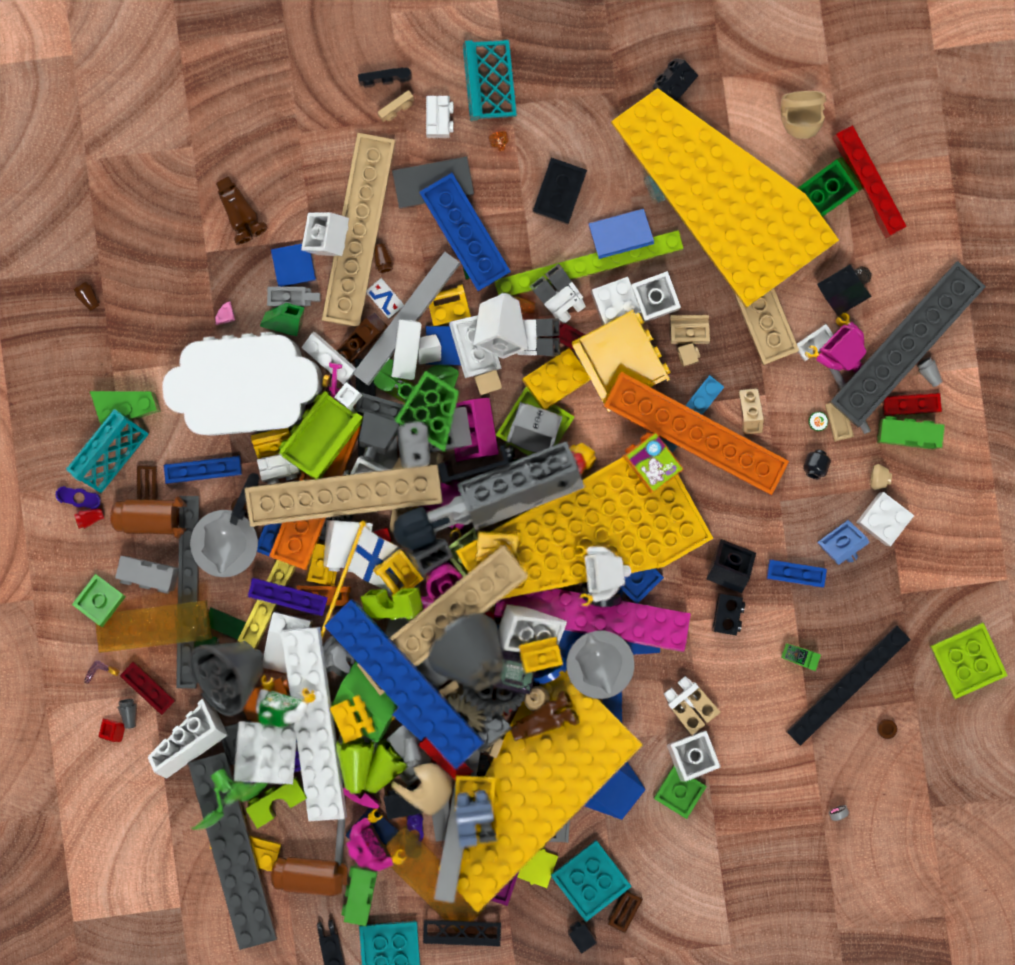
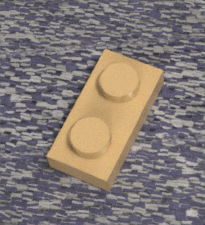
(402, 102)

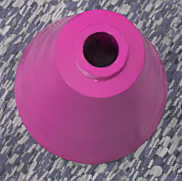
(441, 580)

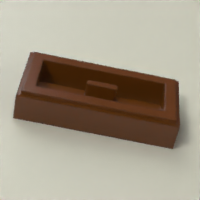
(154, 481)
(632, 896)

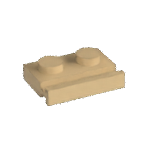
(689, 329)

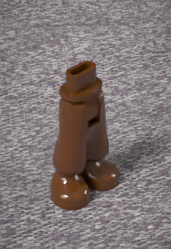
(239, 212)
(546, 718)

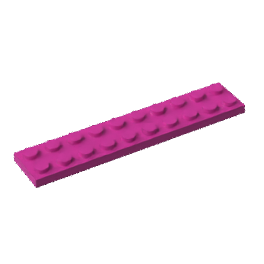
(628, 620)

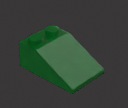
(831, 186)

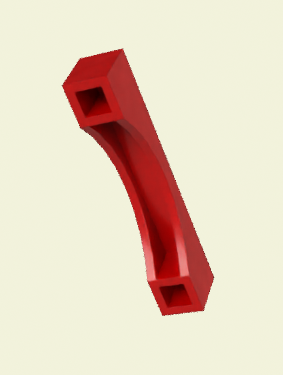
(858, 159)

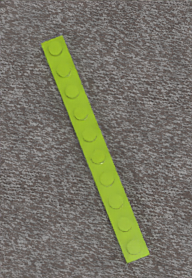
(591, 264)

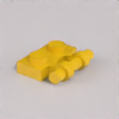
(347, 720)

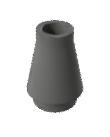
(127, 711)

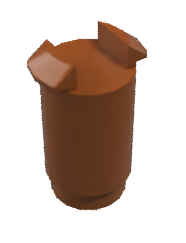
(147, 516)
(309, 876)

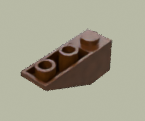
(362, 337)

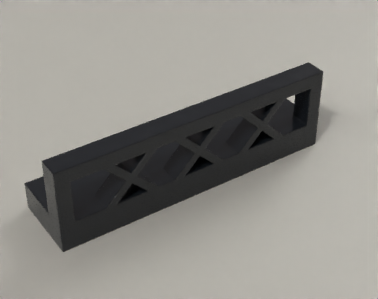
(461, 937)

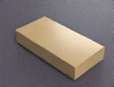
(839, 424)

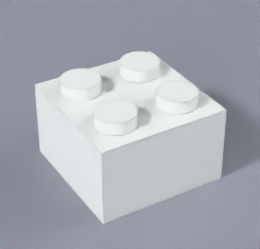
(325, 234)
(656, 296)
(615, 300)
(885, 519)
(693, 756)

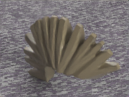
(468, 712)

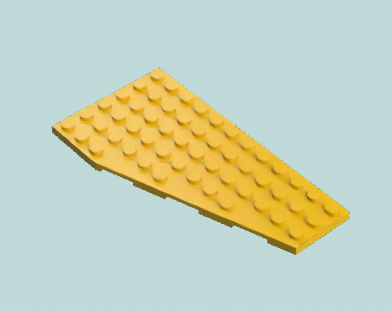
(734, 205)
(607, 513)
(542, 787)

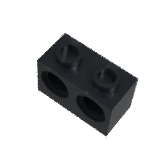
(723, 613)

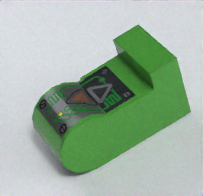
(801, 656)

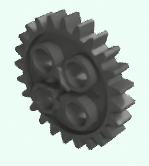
(504, 699)

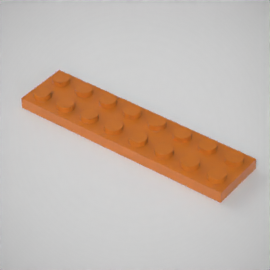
(299, 538)

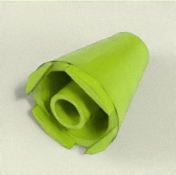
(355, 763)
(384, 767)

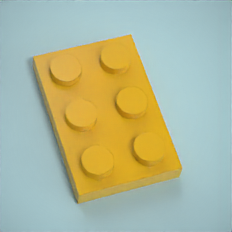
(556, 379)

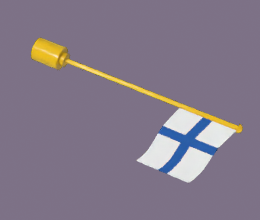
(364, 556)

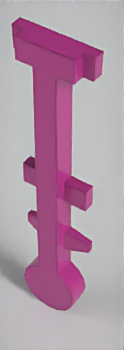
(334, 389)

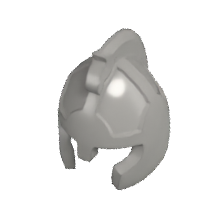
(336, 657)

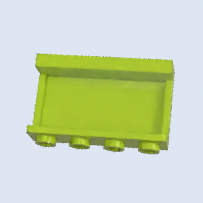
(320, 436)

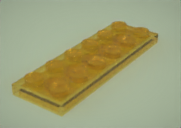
(154, 626)
(422, 873)

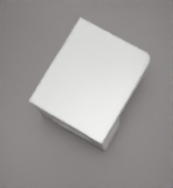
(429, 349)
(348, 396)

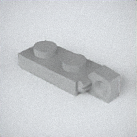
(293, 295)

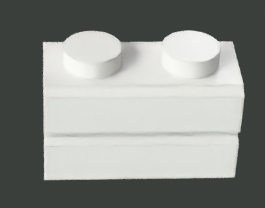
(438, 116)
(276, 467)

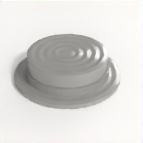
(223, 547)
(600, 664)

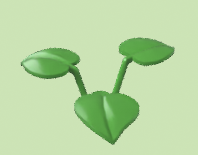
(386, 382)
(240, 791)

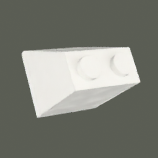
(500, 327)
(339, 542)

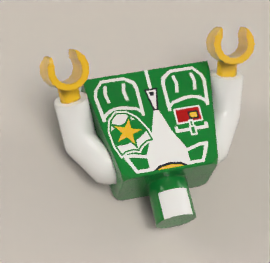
(280, 709)

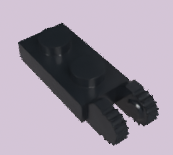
(384, 76)
(239, 511)
(330, 945)

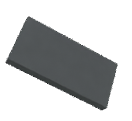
(414, 179)

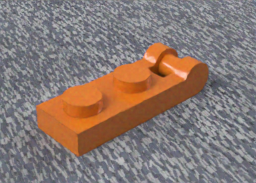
(328, 591)

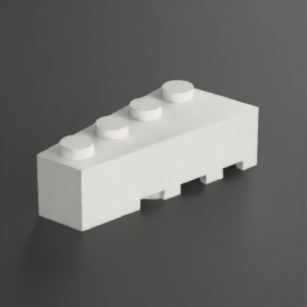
(188, 741)

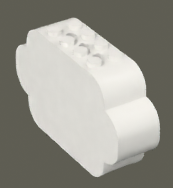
(242, 384)

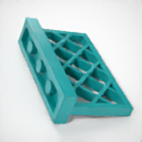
(472, 79)
(99, 445)

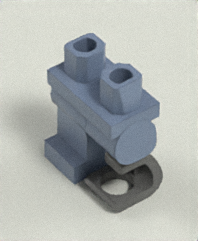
(472, 813)

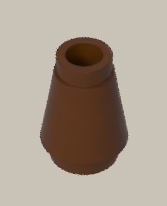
(383, 261)
(86, 295)

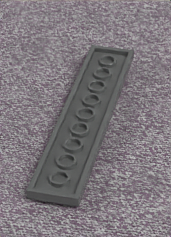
(907, 344)
(234, 857)

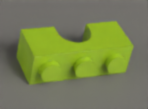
(405, 604)
(261, 809)

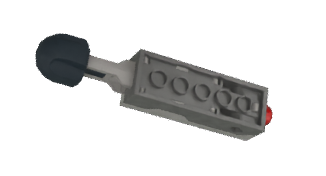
(498, 495)

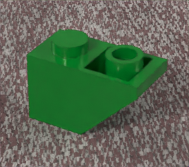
(284, 318)

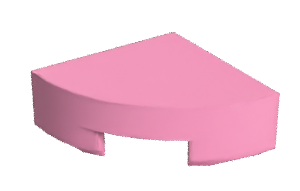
(225, 314)

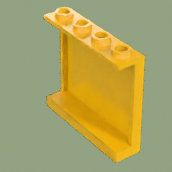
(620, 348)

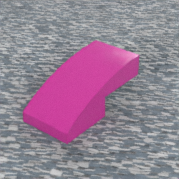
(365, 800)

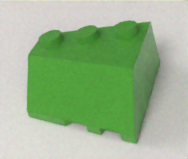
(434, 406)
(378, 706)

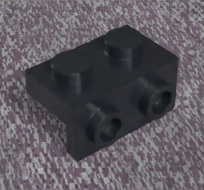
(676, 79)

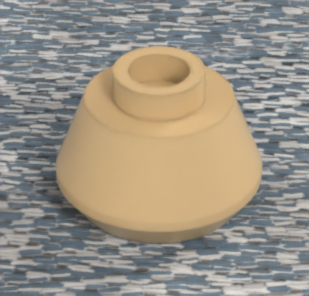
(880, 477)
(541, 698)

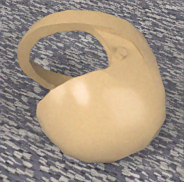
(803, 113)
(432, 793)

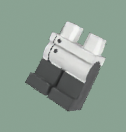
(563, 298)
(542, 346)

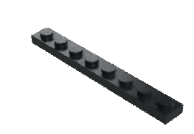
(848, 685)

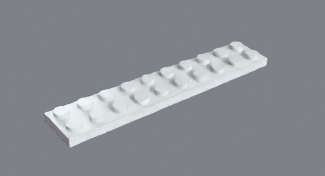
(316, 729)

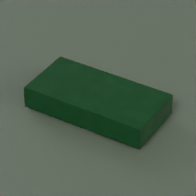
(225, 623)

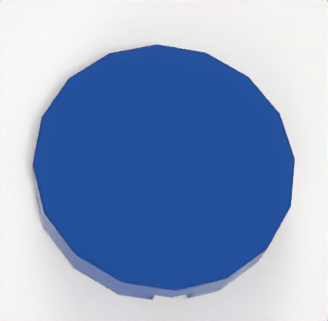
(549, 674)

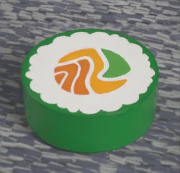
(818, 421)

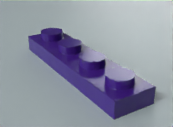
(287, 596)

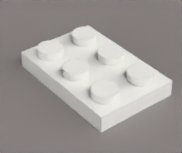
(472, 358)

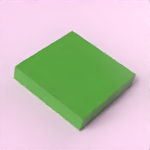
(98, 600)
(679, 795)

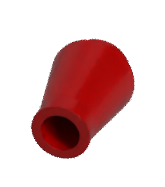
(88, 517)

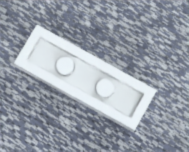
(325, 354)

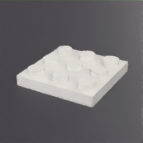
(265, 753)

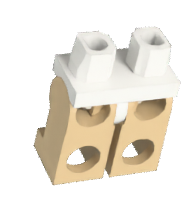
(691, 699)

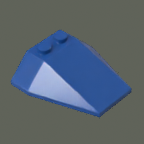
(618, 793)

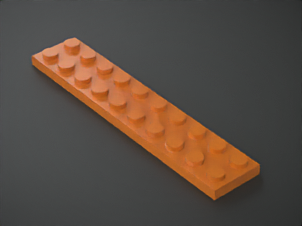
(695, 433)

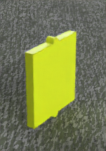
(539, 868)

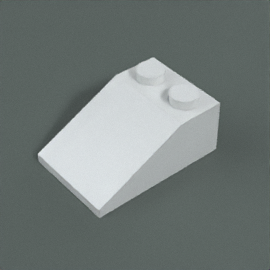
(525, 625)
(274, 653)

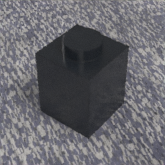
(581, 936)

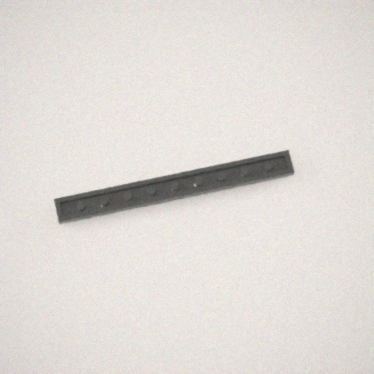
(187, 583)

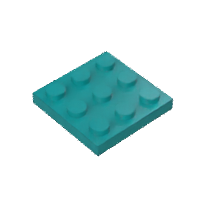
(591, 880)
(390, 943)

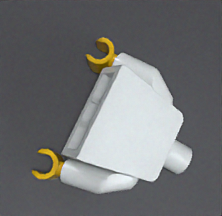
(604, 573)

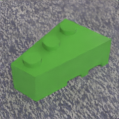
(129, 403)
(910, 433)
(359, 895)

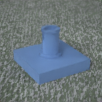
(844, 543)

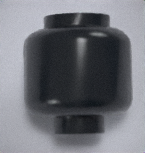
(817, 464)

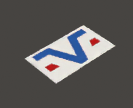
(385, 298)

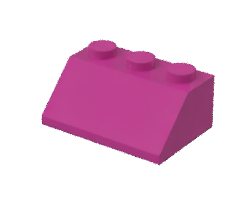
(481, 430)

